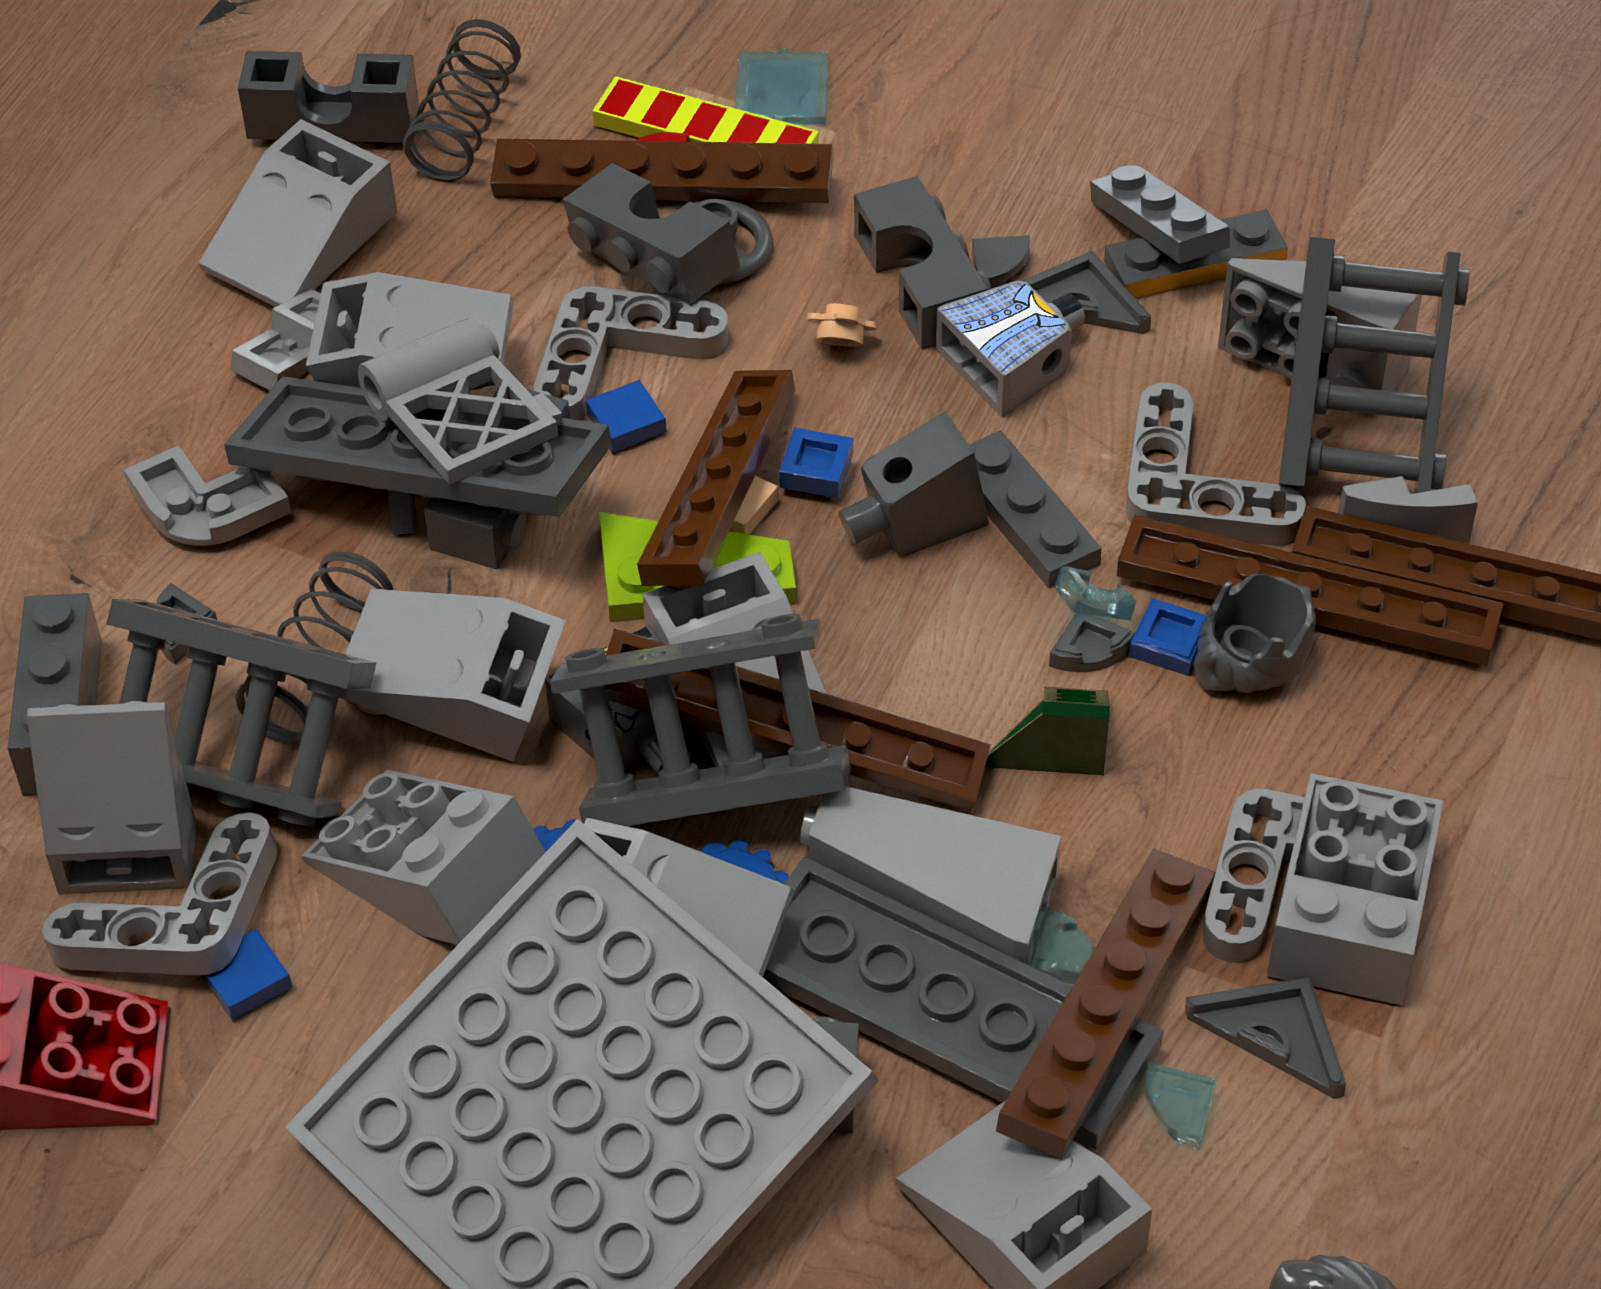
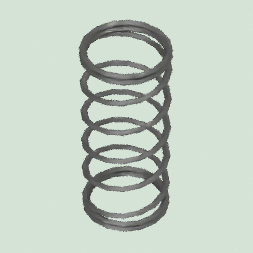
(418, 124)
(273, 730)

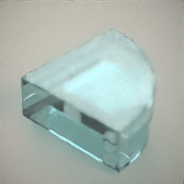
(1090, 599)
(1061, 947)
(1180, 1102)

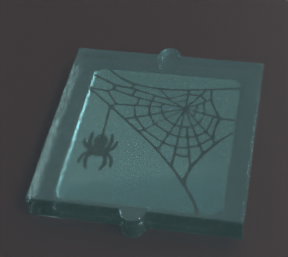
(784, 85)

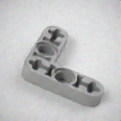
(610, 327)
(1172, 484)
(1237, 849)
(94, 933)

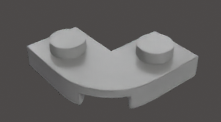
(200, 511)

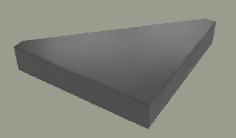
(1098, 291)
(1277, 1025)

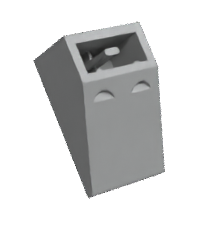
(301, 215)
(384, 311)
(1264, 313)
(729, 602)
(455, 664)
(112, 797)
(428, 852)
(1355, 888)
(725, 899)
(1028, 1213)

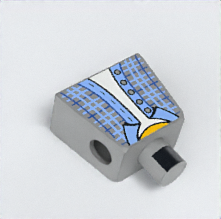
(1008, 341)

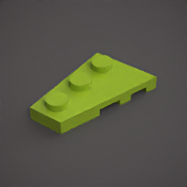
(627, 537)

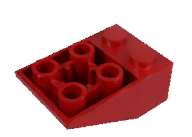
(76, 1053)

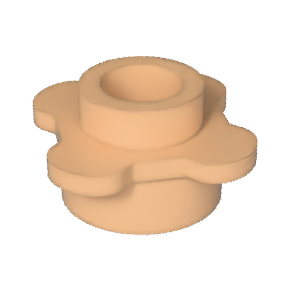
(841, 325)

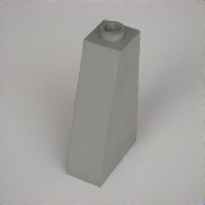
(943, 863)

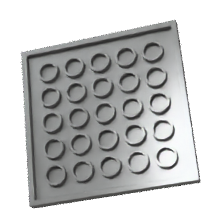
(581, 1091)

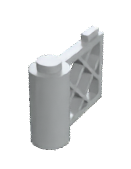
(438, 375)

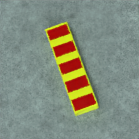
(648, 110)

